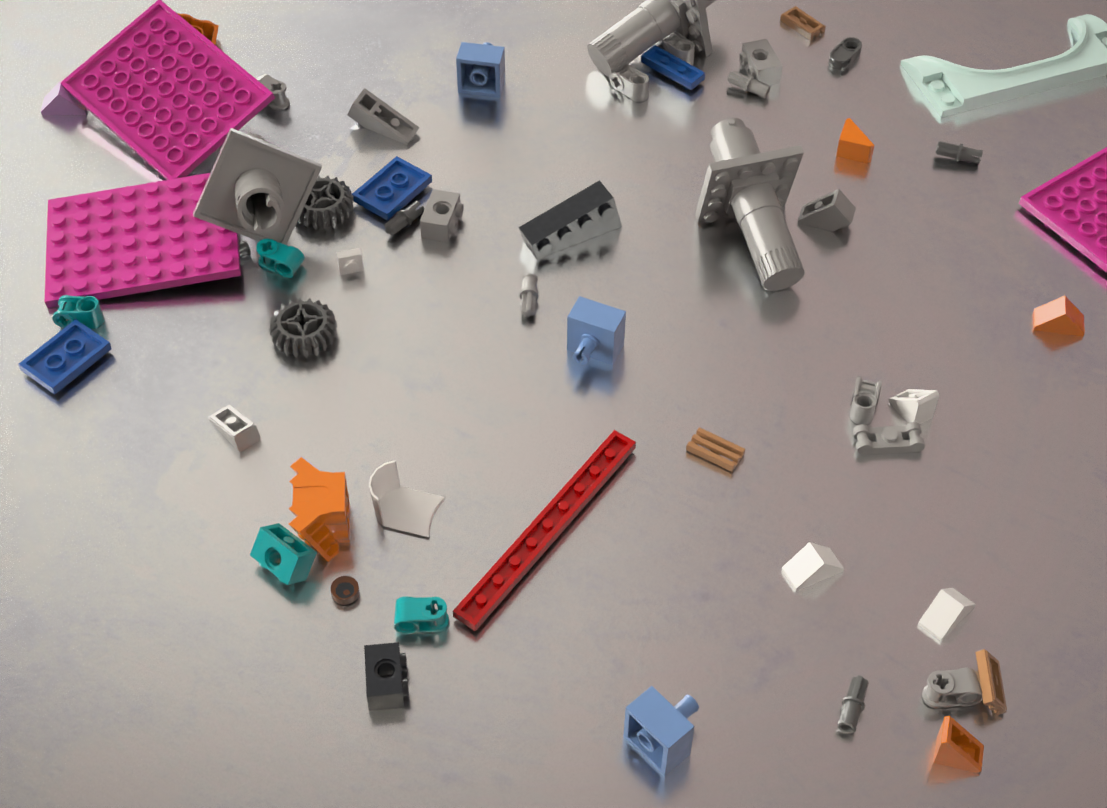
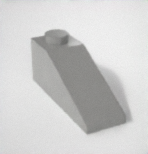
(381, 118)

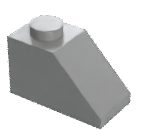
(828, 212)

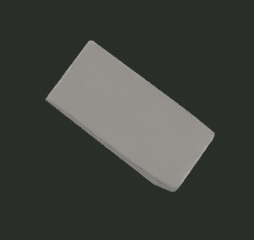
(235, 427)

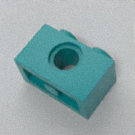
(283, 554)

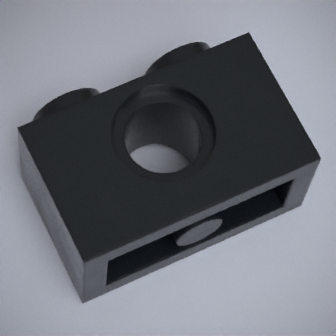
(380, 661)

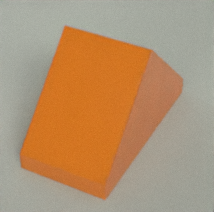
(854, 144)
(1059, 317)
(958, 747)

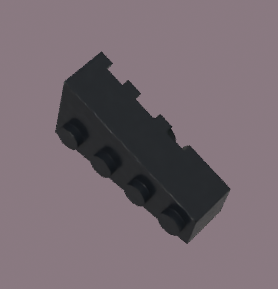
(572, 221)

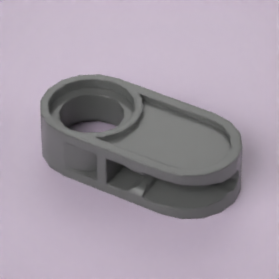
(842, 56)

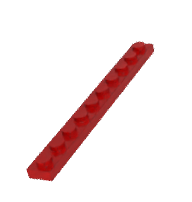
(543, 531)

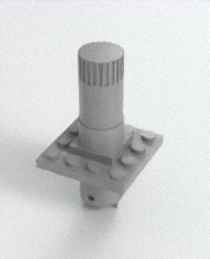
(647, 26)
(256, 188)
(753, 190)

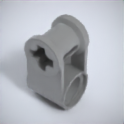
(679, 47)
(631, 83)
(278, 88)
(864, 400)
(955, 687)

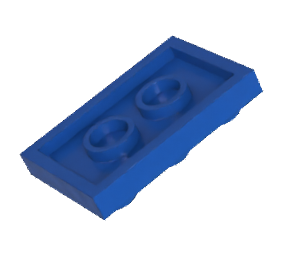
(392, 188)
(65, 356)

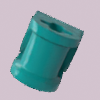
(281, 259)
(80, 308)
(419, 614)

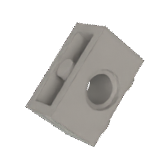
(761, 61)
(441, 215)

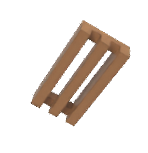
(802, 23)
(718, 447)
(991, 682)

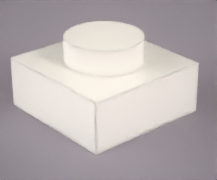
(350, 261)

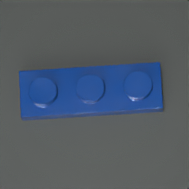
(673, 67)

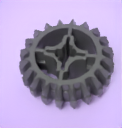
(327, 204)
(288, 332)

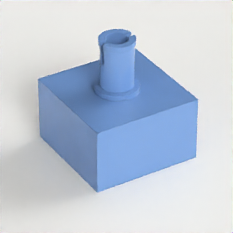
(480, 69)
(595, 331)
(660, 729)

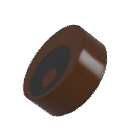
(344, 590)

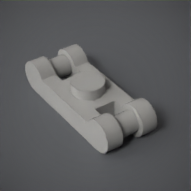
(888, 439)

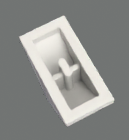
(915, 405)
(811, 566)
(945, 613)

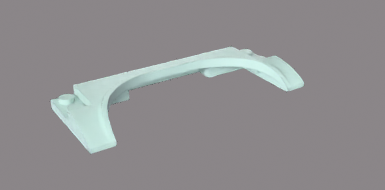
(960, 88)

